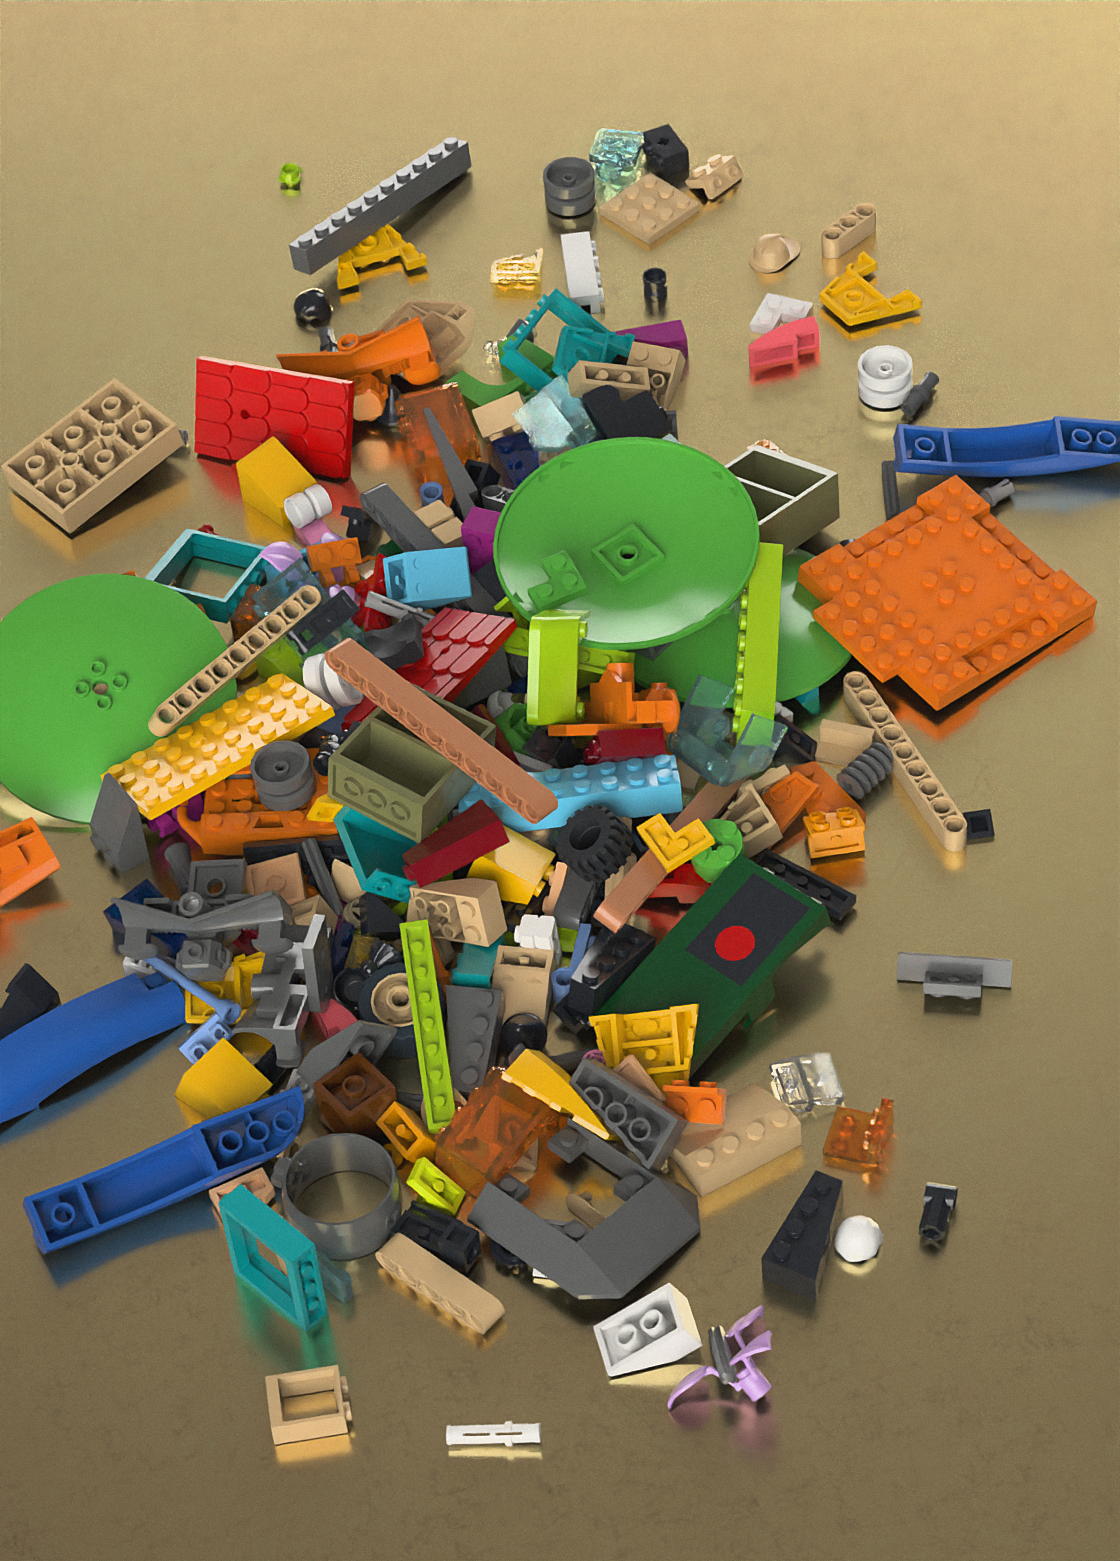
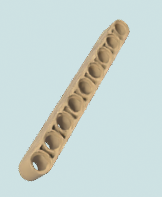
(230, 669)
(908, 763)

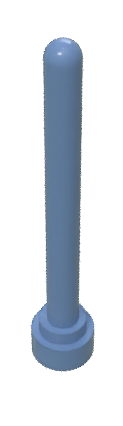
(226, 1008)

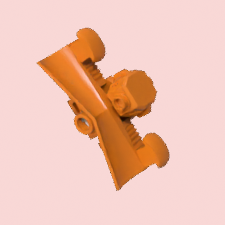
(370, 362)

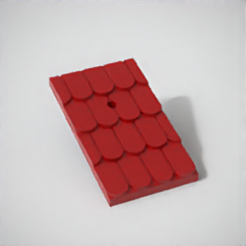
(248, 404)
(460, 660)

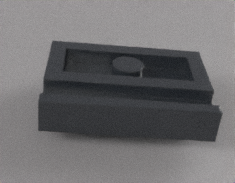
(423, 1226)

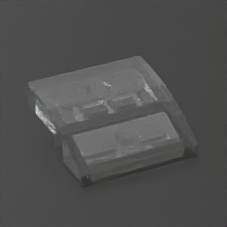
(807, 1081)

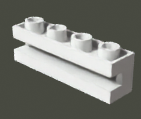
(580, 270)

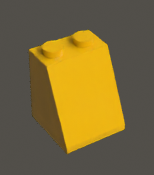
(270, 477)
(516, 868)
(222, 1082)

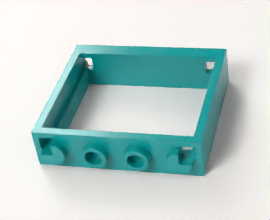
(568, 313)
(216, 548)
(299, 1294)

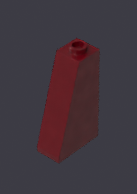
(455, 844)

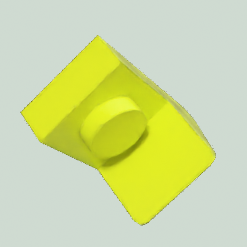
(435, 1188)

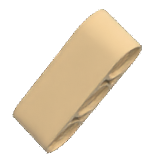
(849, 230)

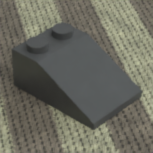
(118, 827)
(362, 1037)

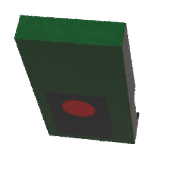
(724, 954)

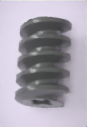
(866, 770)

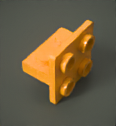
(834, 832)

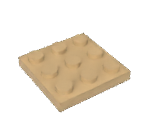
(649, 208)

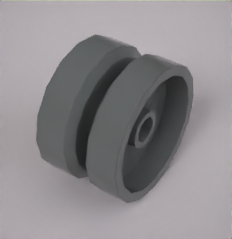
(569, 186)
(283, 775)

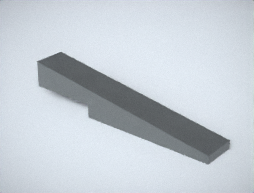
(459, 480)

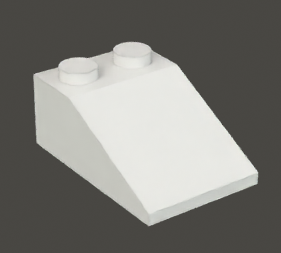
(648, 1332)

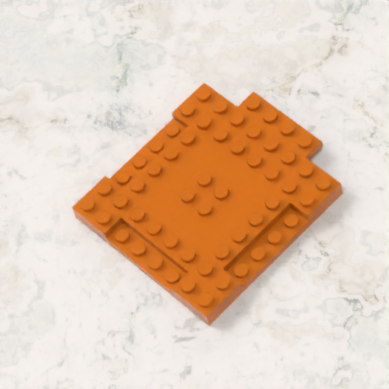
(942, 596)

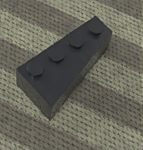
(607, 966)
(804, 1240)

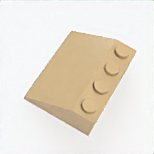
(754, 1133)

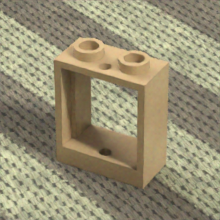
(301, 1383)

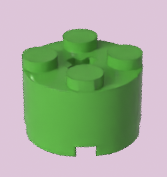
(515, 726)
(727, 846)

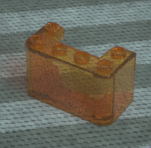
(453, 417)
(491, 1132)

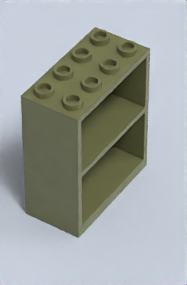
(788, 495)
(397, 775)

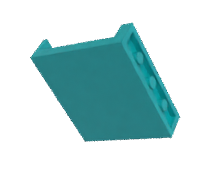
(375, 854)

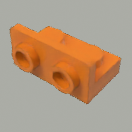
(699, 1103)

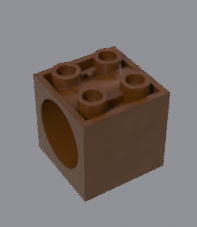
(354, 1097)

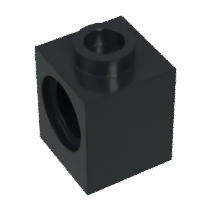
(459, 1246)

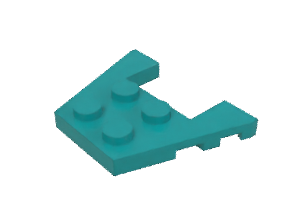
(587, 345)

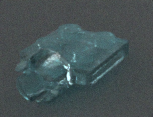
(615, 151)

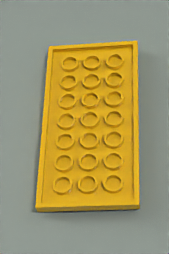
(218, 744)

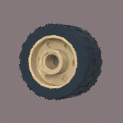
(387, 1002)

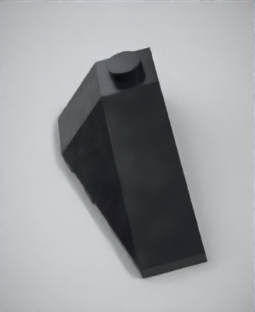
(27, 1000)

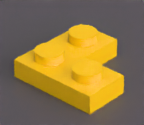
(674, 848)

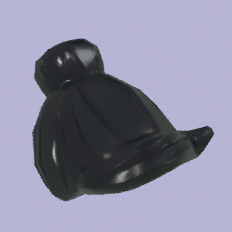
(380, 955)

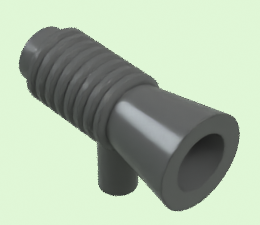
(180, 859)

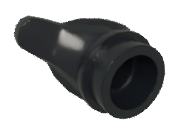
(327, 748)

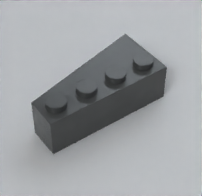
(474, 1034)
(637, 1118)

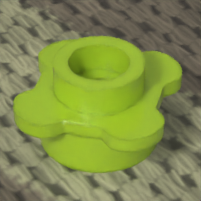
(290, 173)

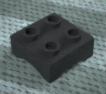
(397, 644)

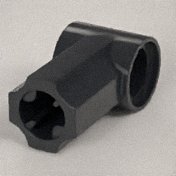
(937, 1204)

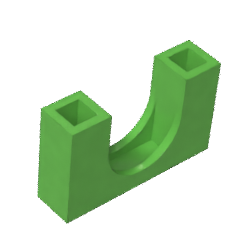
(478, 393)

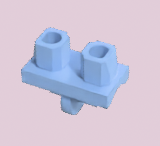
(205, 1038)

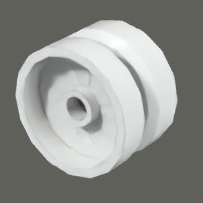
(885, 376)
(328, 685)

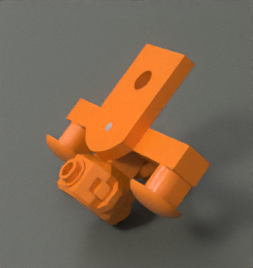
(618, 707)

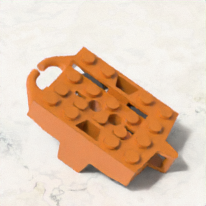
(232, 823)

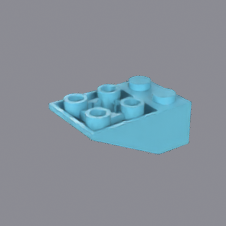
(428, 577)

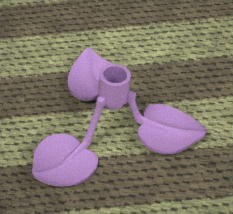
(283, 554)
(749, 1377)

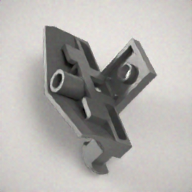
(281, 1001)

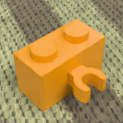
(407, 1134)

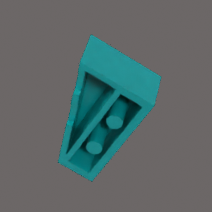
(476, 965)

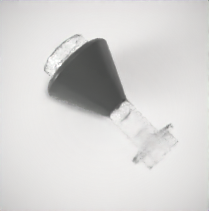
(491, 347)

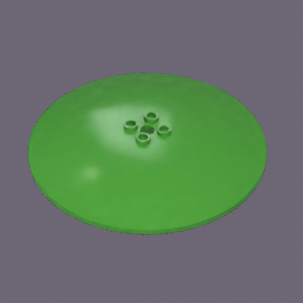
(638, 497)
(805, 649)
(55, 653)

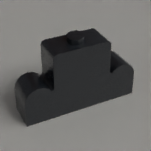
(630, 418)

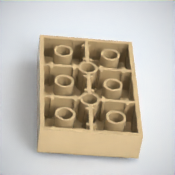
(92, 455)

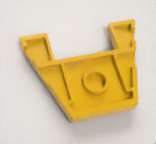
(378, 246)
(858, 301)

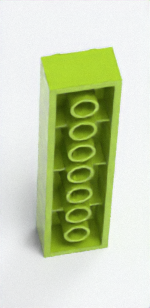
(758, 640)

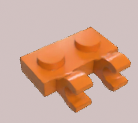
(333, 555)

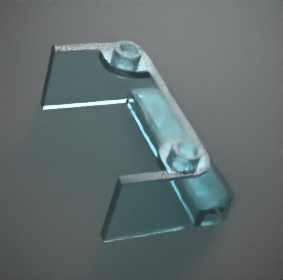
(556, 419)
(702, 734)

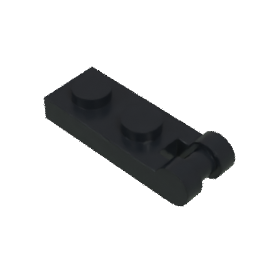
(323, 621)

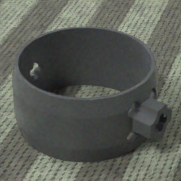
(332, 1155)

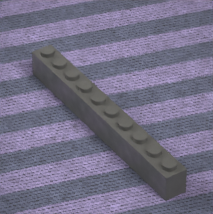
(380, 205)

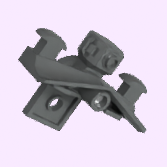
(207, 920)

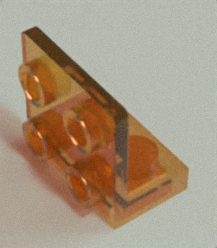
(860, 1134)

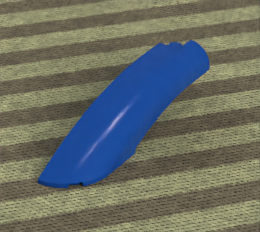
(1007, 451)
(82, 1034)
(165, 1172)

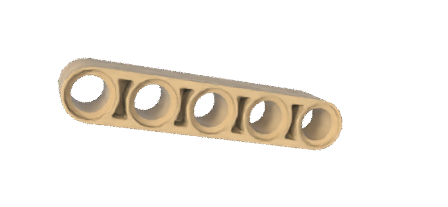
(440, 1283)

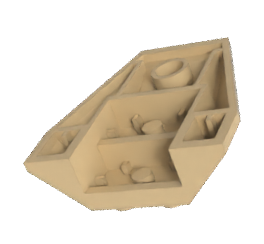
(446, 323)

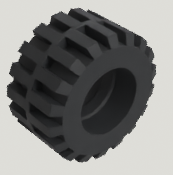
(594, 843)

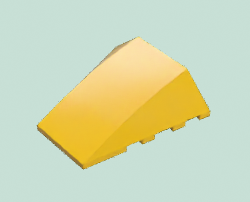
(234, 986)
(657, 1039)
(550, 1083)

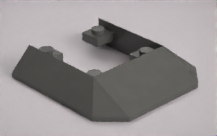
(620, 1250)

